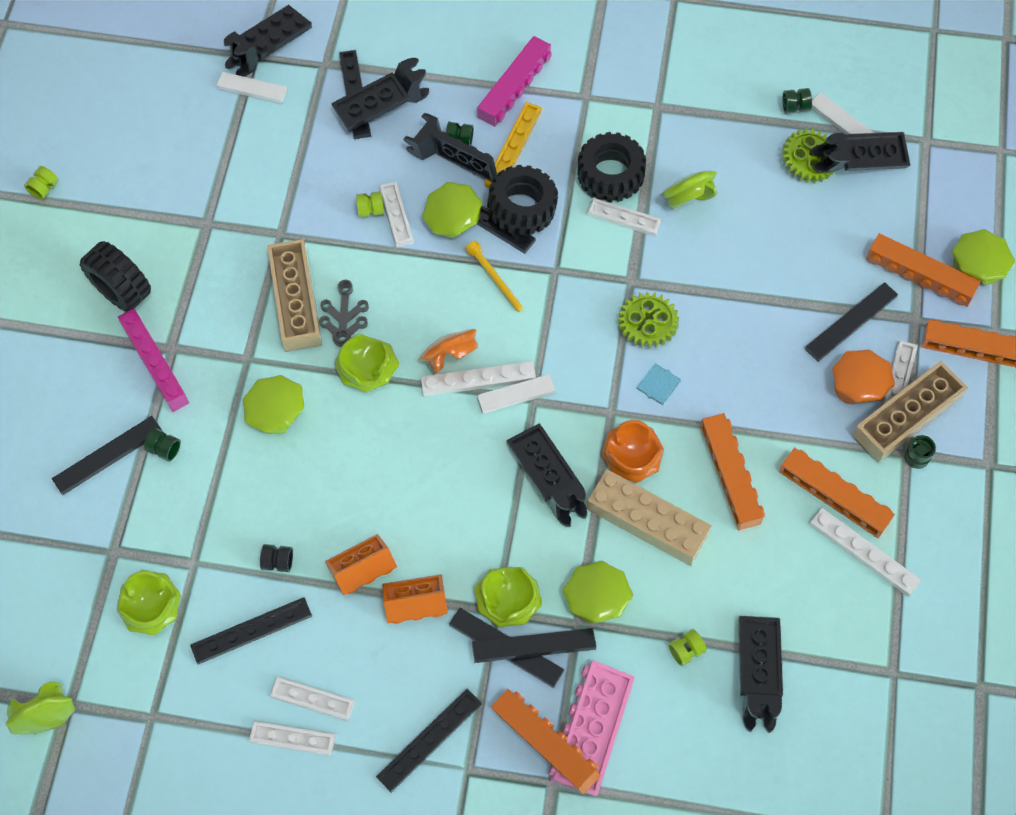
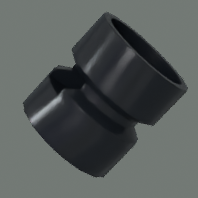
(276, 558)

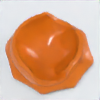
(455, 343)
(862, 377)
(633, 451)

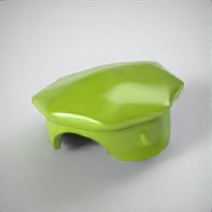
(693, 186)
(452, 209)
(983, 256)
(366, 363)
(273, 404)
(597, 592)
(508, 596)
(148, 602)
(43, 713)

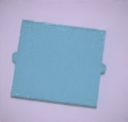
(658, 384)

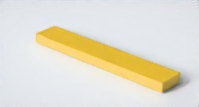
(517, 138)

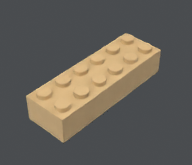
(294, 295)
(909, 411)
(648, 517)

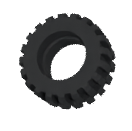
(616, 148)
(527, 182)
(115, 276)

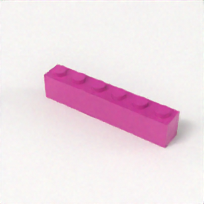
(514, 81)
(153, 360)

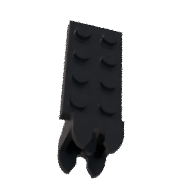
(264, 39)
(382, 95)
(433, 140)
(862, 152)
(549, 473)
(760, 670)

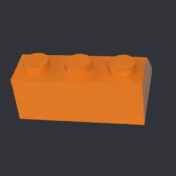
(361, 564)
(414, 599)

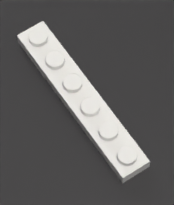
(477, 378)
(865, 552)

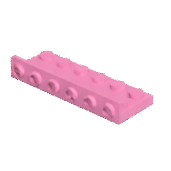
(596, 717)

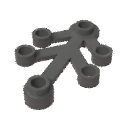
(343, 316)

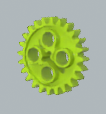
(801, 166)
(661, 329)

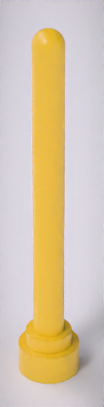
(474, 250)

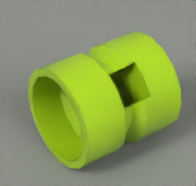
(41, 182)
(370, 204)
(692, 642)

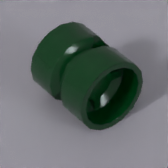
(802, 97)
(463, 132)
(162, 444)
(920, 452)

